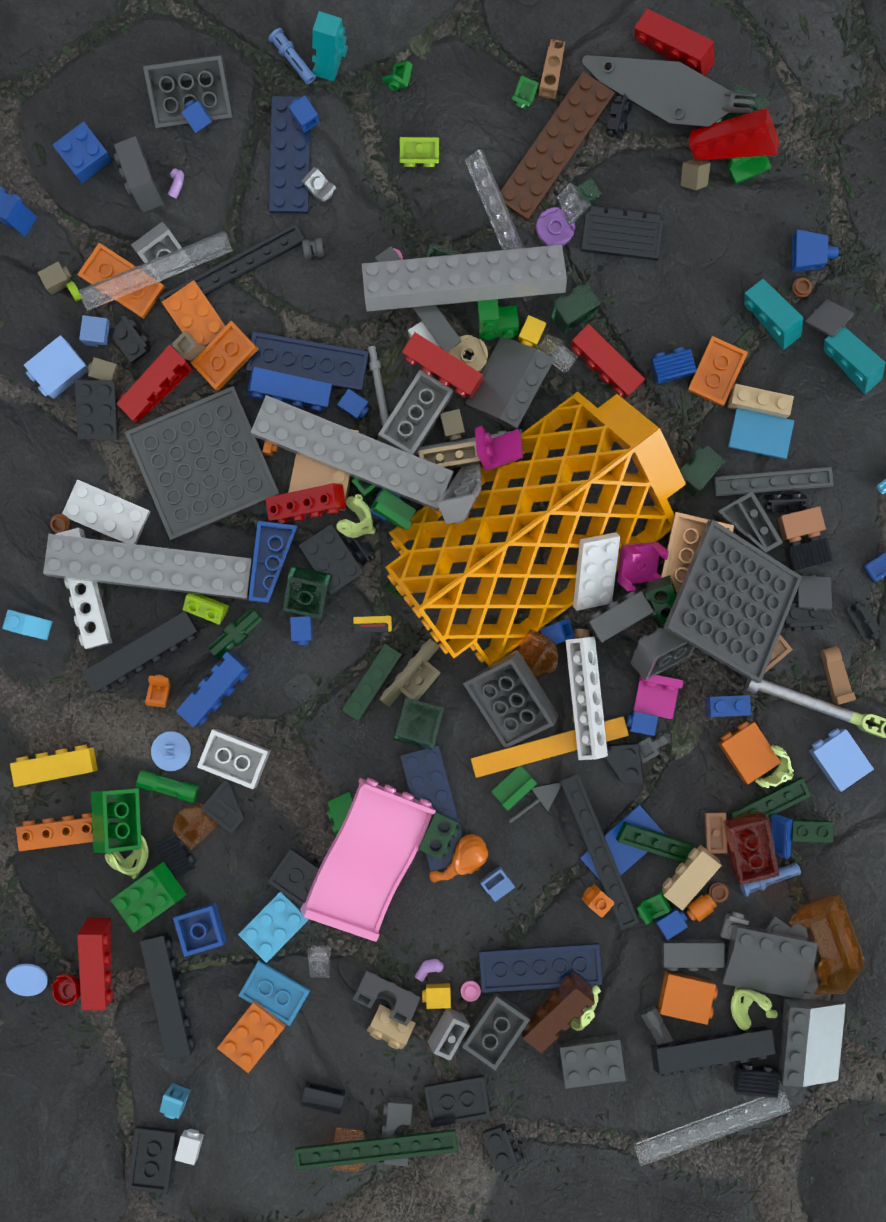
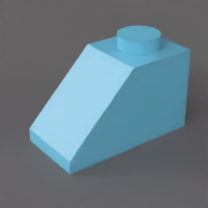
(27, 624)
(174, 1101)

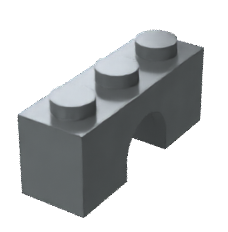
(402, 1002)
(398, 1113)

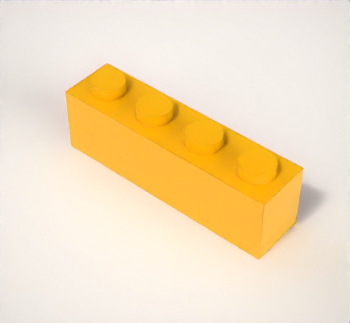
(54, 766)

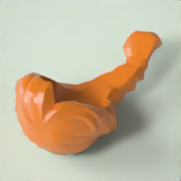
(468, 857)

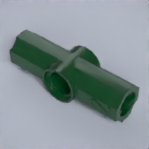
(235, 633)

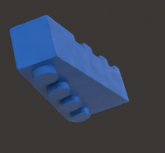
(14, 213)
(288, 389)
(269, 556)
(213, 690)

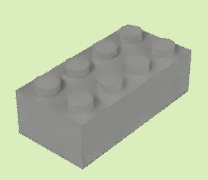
(415, 413)

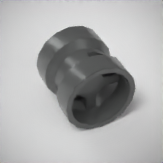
(317, 248)

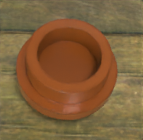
(802, 287)
(60, 523)
(718, 892)

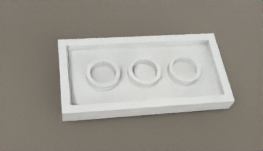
(106, 513)
(596, 571)

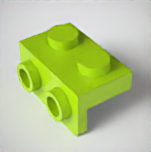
(419, 150)
(205, 607)

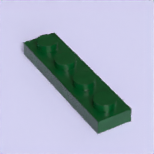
(371, 682)
(775, 800)
(654, 842)

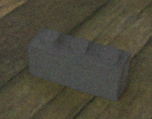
(692, 954)

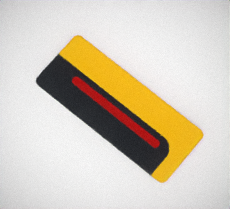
(372, 624)

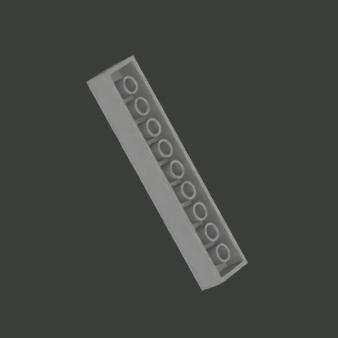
(464, 278)
(351, 453)
(147, 567)

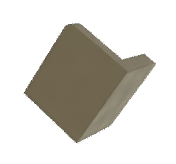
(695, 174)
(187, 346)

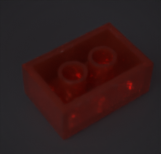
(751, 848)

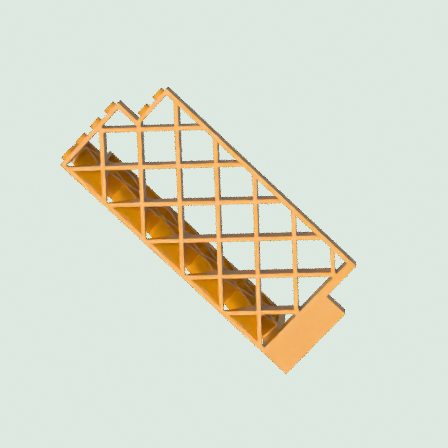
(616, 423)

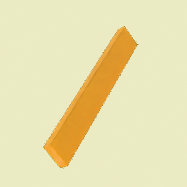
(540, 749)

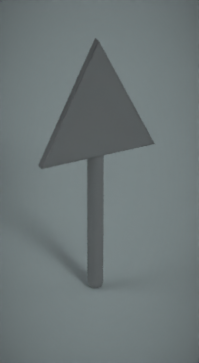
(545, 795)

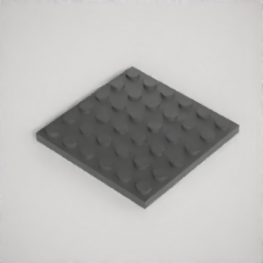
(202, 463)
(733, 601)

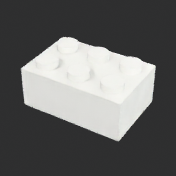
(234, 758)

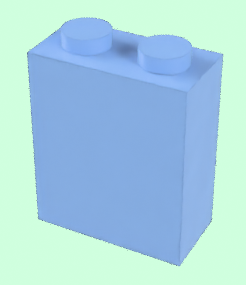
(55, 367)
(840, 759)

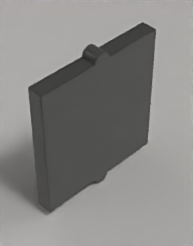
(829, 318)
(815, 593)

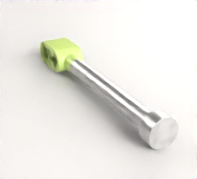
(821, 706)

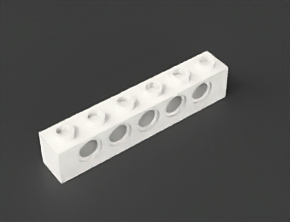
(101, 635)
(586, 698)

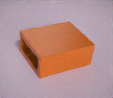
(748, 752)
(687, 997)

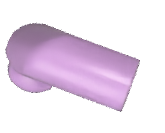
(176, 186)
(428, 966)

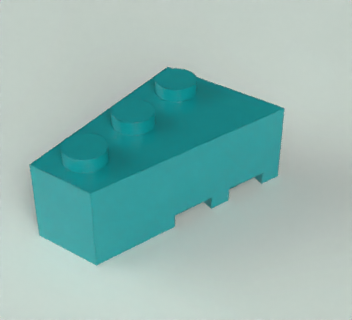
(329, 45)
(774, 313)
(855, 359)

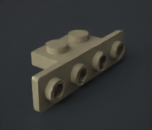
(415, 677)

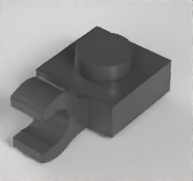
(650, 748)

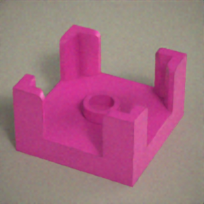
(639, 563)

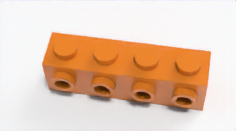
(54, 833)

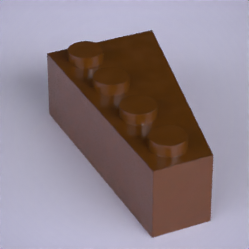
(558, 1012)

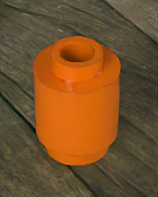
(701, 908)

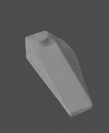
(461, 494)

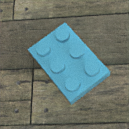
(273, 926)

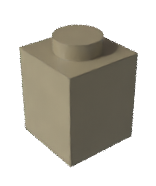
(55, 277)
(103, 370)
(452, 425)

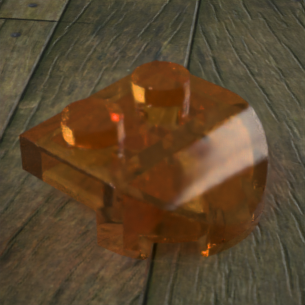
(539, 653)

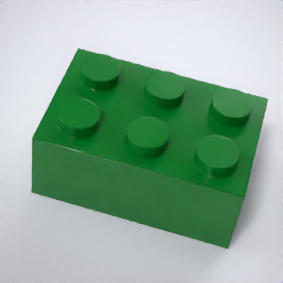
(116, 820)
(148, 897)

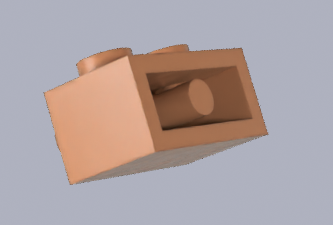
(801, 523)

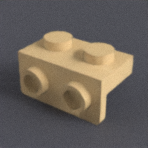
(389, 1030)

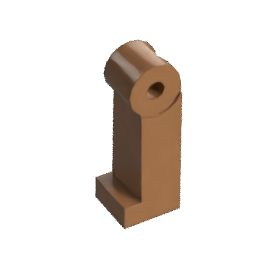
(552, 69)
(837, 676)

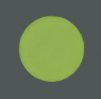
(73, 290)

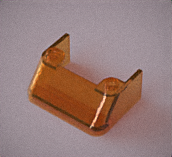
(836, 942)

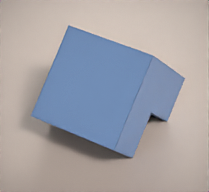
(94, 331)
(497, 883)

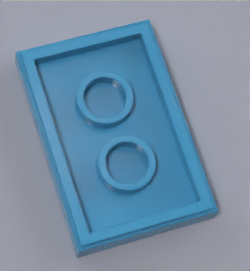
(761, 433)
(274, 992)

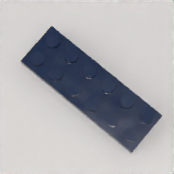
(288, 160)
(310, 360)
(429, 781)
(538, 967)

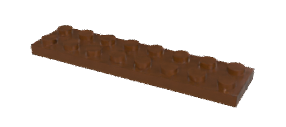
(555, 145)

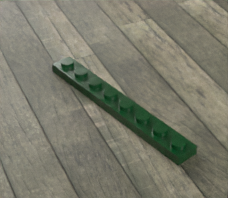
(376, 1149)

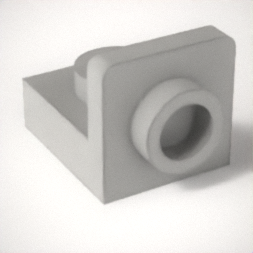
(318, 185)
(736, 918)

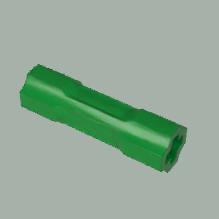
(178, 789)

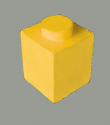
(532, 331)
(437, 996)

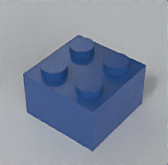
(82, 152)
(200, 929)

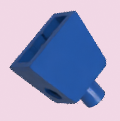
(811, 251)

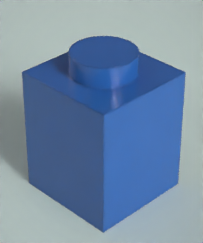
(303, 113)
(196, 115)
(354, 405)
(301, 630)
(559, 631)
(642, 723)
(671, 923)

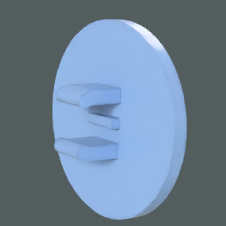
(171, 751)
(26, 979)

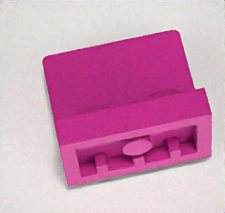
(498, 450)
(657, 696)

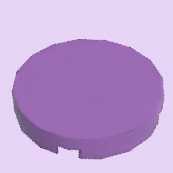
(553, 228)

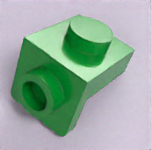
(400, 76)
(525, 92)
(653, 907)

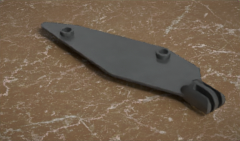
(669, 89)

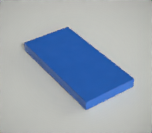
(624, 854)

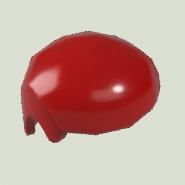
(66, 989)

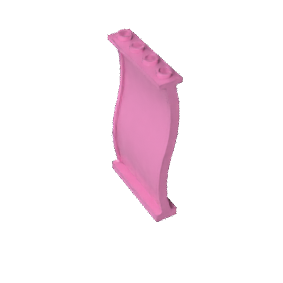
(368, 859)

